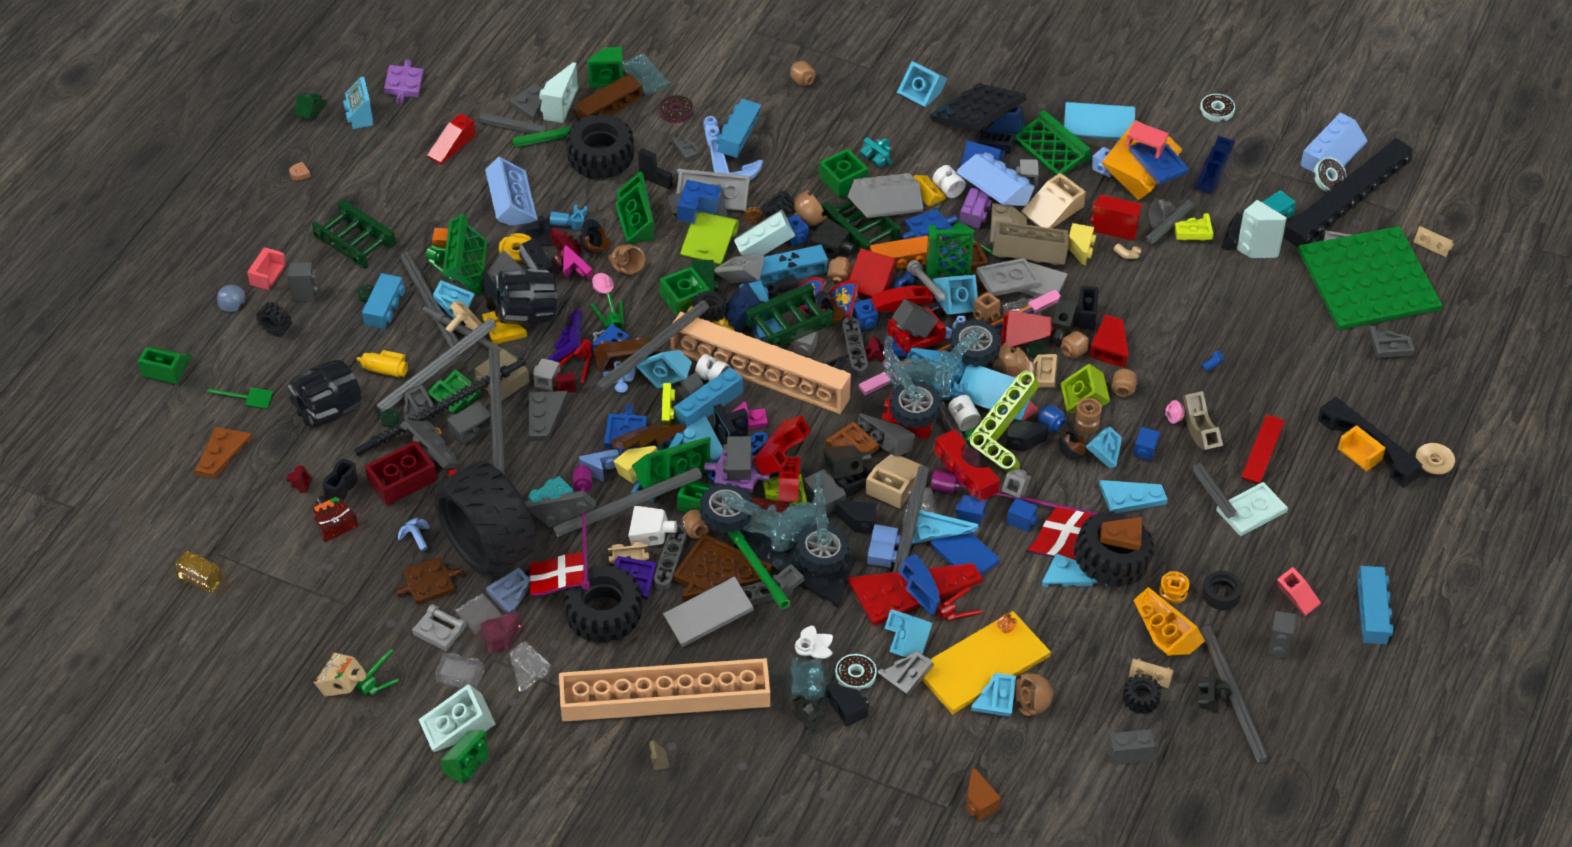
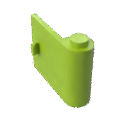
(709, 237)

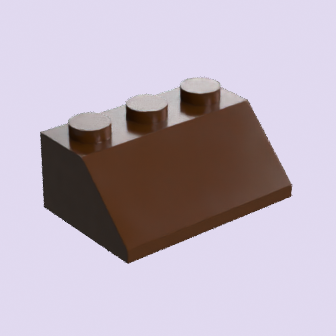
(609, 352)

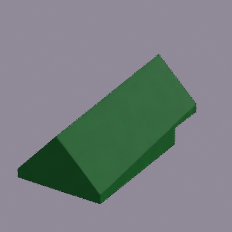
(635, 211)
(672, 461)

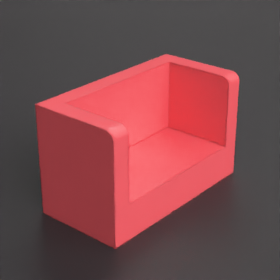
(1148, 136)
(266, 268)

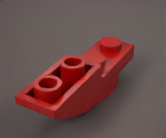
(891, 299)

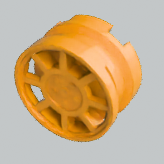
(1174, 587)

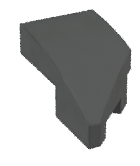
(788, 578)

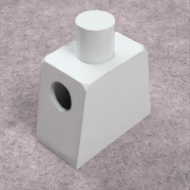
(650, 526)

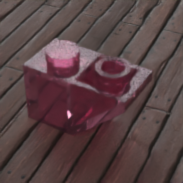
(500, 631)

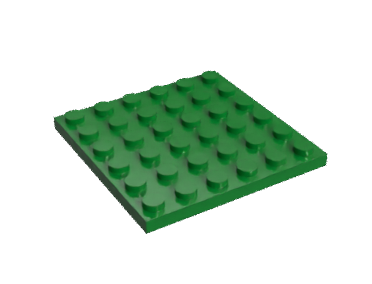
(1369, 278)

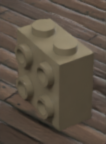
(510, 384)

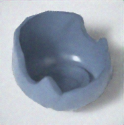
(230, 297)

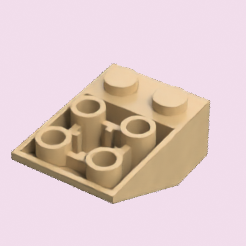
(1055, 202)
(892, 480)

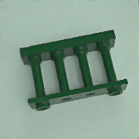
(360, 220)
(890, 228)
(782, 304)

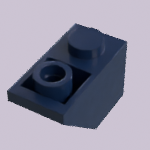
(1010, 122)

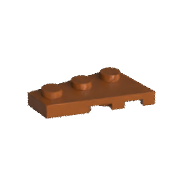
(219, 450)

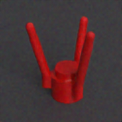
(584, 350)
(947, 608)

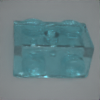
(808, 679)

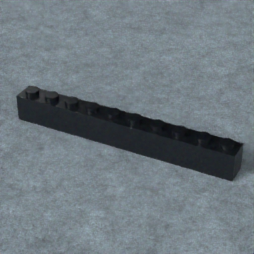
(1348, 193)

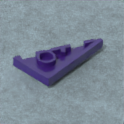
(569, 338)

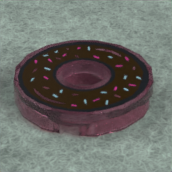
(676, 101)

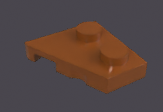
(1122, 533)

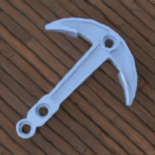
(718, 159)

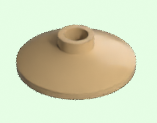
(1435, 458)

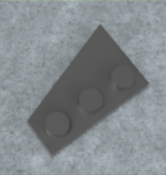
(426, 435)

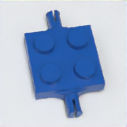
(919, 224)
(622, 423)

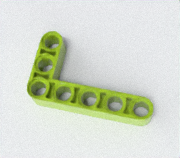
(1003, 421)

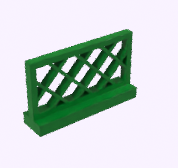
(1061, 137)
(456, 252)
(935, 257)

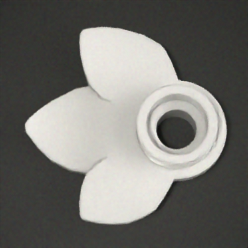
(816, 644)

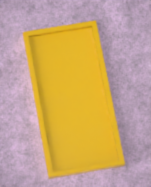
(969, 665)

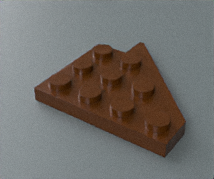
(713, 563)

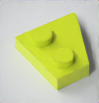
(1194, 229)
(668, 397)

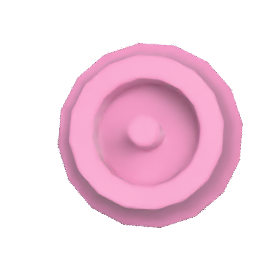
(602, 283)
(1175, 412)

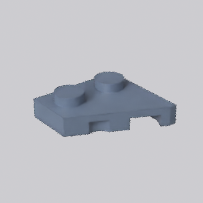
(509, 590)

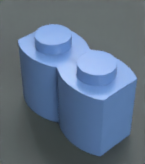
(883, 545)

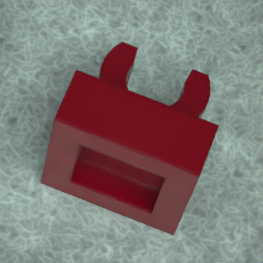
(875, 349)
(565, 382)
(300, 479)

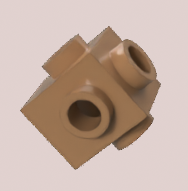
(987, 308)

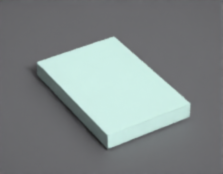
(1254, 509)

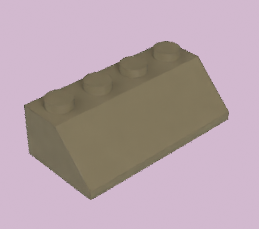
(1030, 242)

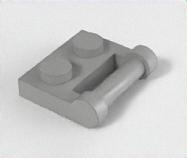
(437, 633)

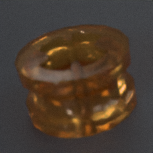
(752, 219)
(1006, 622)

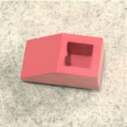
(1298, 591)

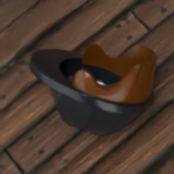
(593, 237)
(826, 303)
(1072, 444)

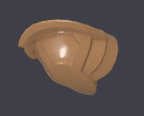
(627, 259)
(1012, 361)

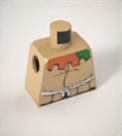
(339, 675)

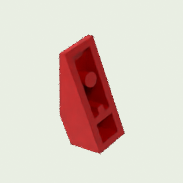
(453, 138)
(789, 480)

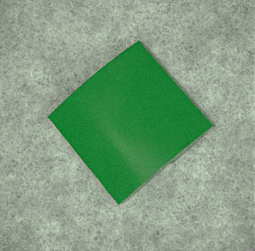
(450, 385)

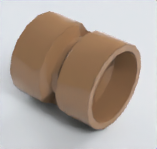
(1088, 416)

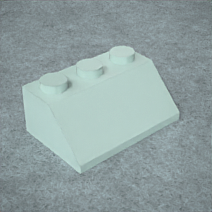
(1261, 231)
(765, 235)

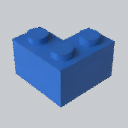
(696, 198)

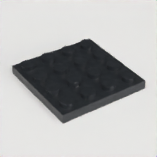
(978, 107)

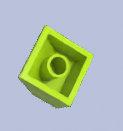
(1083, 384)

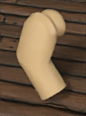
(1128, 254)

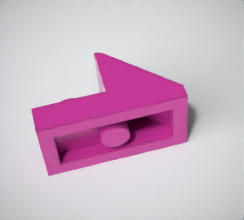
(574, 262)
(756, 418)

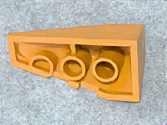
(1167, 626)

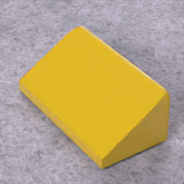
(929, 191)

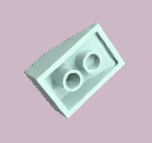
(559, 94)
(456, 716)

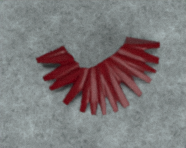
(560, 240)

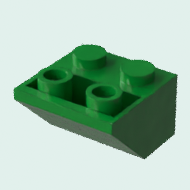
(163, 363)
(690, 496)
(466, 756)

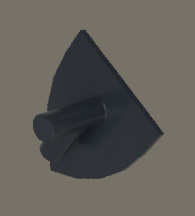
(540, 230)

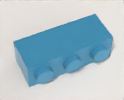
(383, 301)

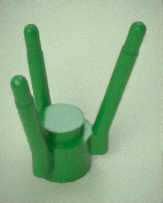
(435, 255)
(613, 317)
(368, 684)

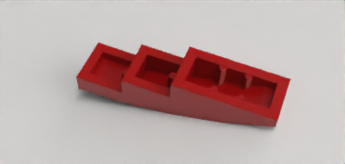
(1263, 449)

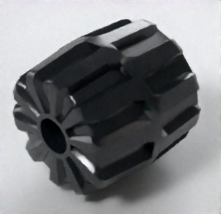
(525, 296)
(325, 393)

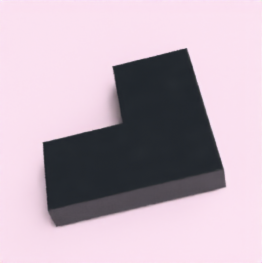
(651, 172)

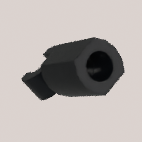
(781, 285)

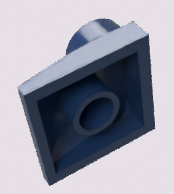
(741, 301)

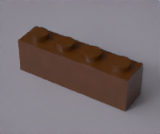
(611, 98)

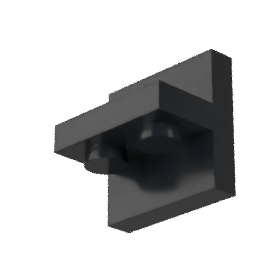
(730, 424)

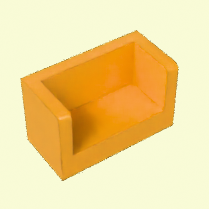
(1361, 448)

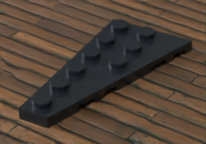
(825, 585)

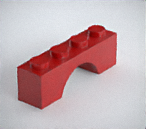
(772, 455)
(979, 481)

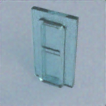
(646, 73)

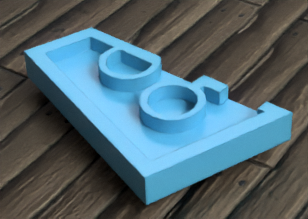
(703, 429)
(1131, 496)

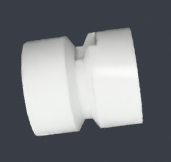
(949, 181)
(710, 368)
(964, 413)

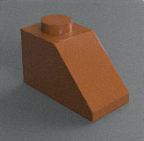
(981, 797)

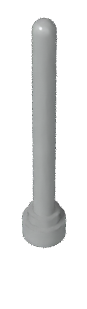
(917, 270)

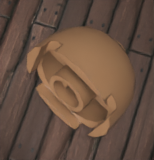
(808, 209)
(1033, 693)

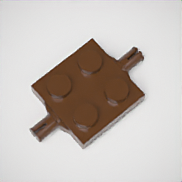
(428, 580)

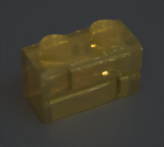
(198, 571)

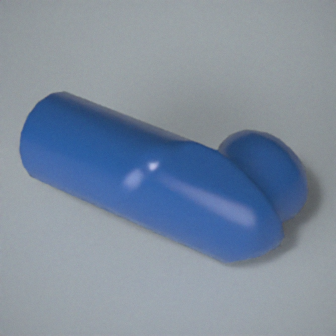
(905, 278)
(1217, 358)

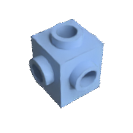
(1098, 158)

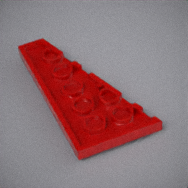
(888, 590)

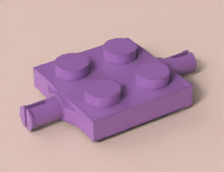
(403, 81)
(721, 477)

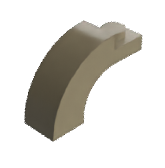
(1199, 422)

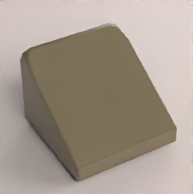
(658, 756)

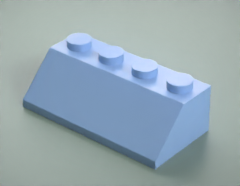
(1339, 140)
(997, 180)
(510, 193)

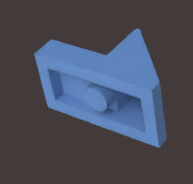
(599, 461)

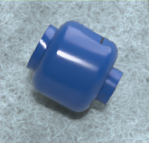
(1051, 416)

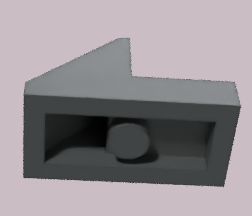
(688, 386)

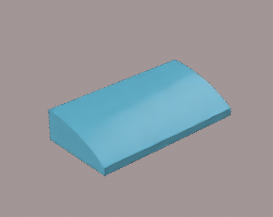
(1098, 120)

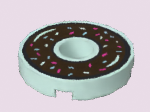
(1217, 100)
(1321, 172)
(856, 662)

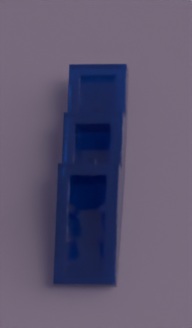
(1215, 164)

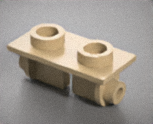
(1433, 241)
(635, 551)
(1161, 674)

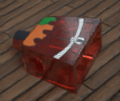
(333, 517)

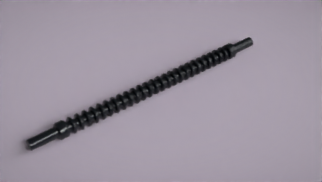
(377, 440)

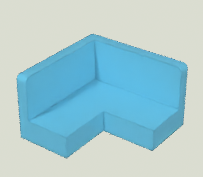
(910, 633)

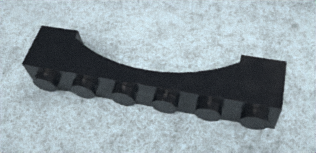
(1341, 417)

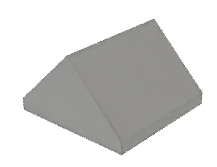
(741, 268)

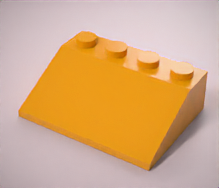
(1128, 169)

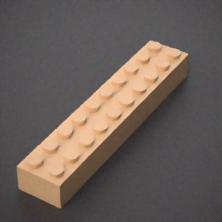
(766, 364)
(664, 689)

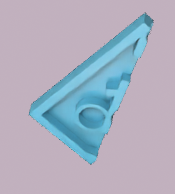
(936, 526)

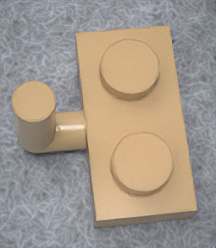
(464, 314)

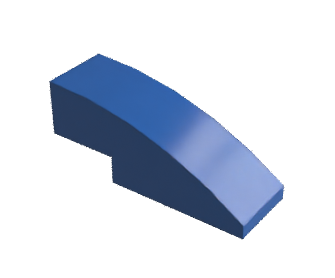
(920, 583)

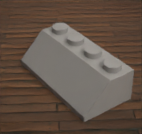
(886, 195)

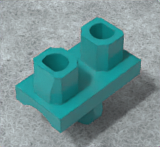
(879, 149)

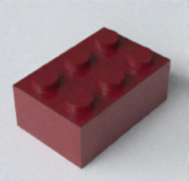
(400, 473)

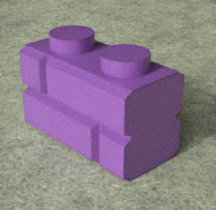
(975, 208)

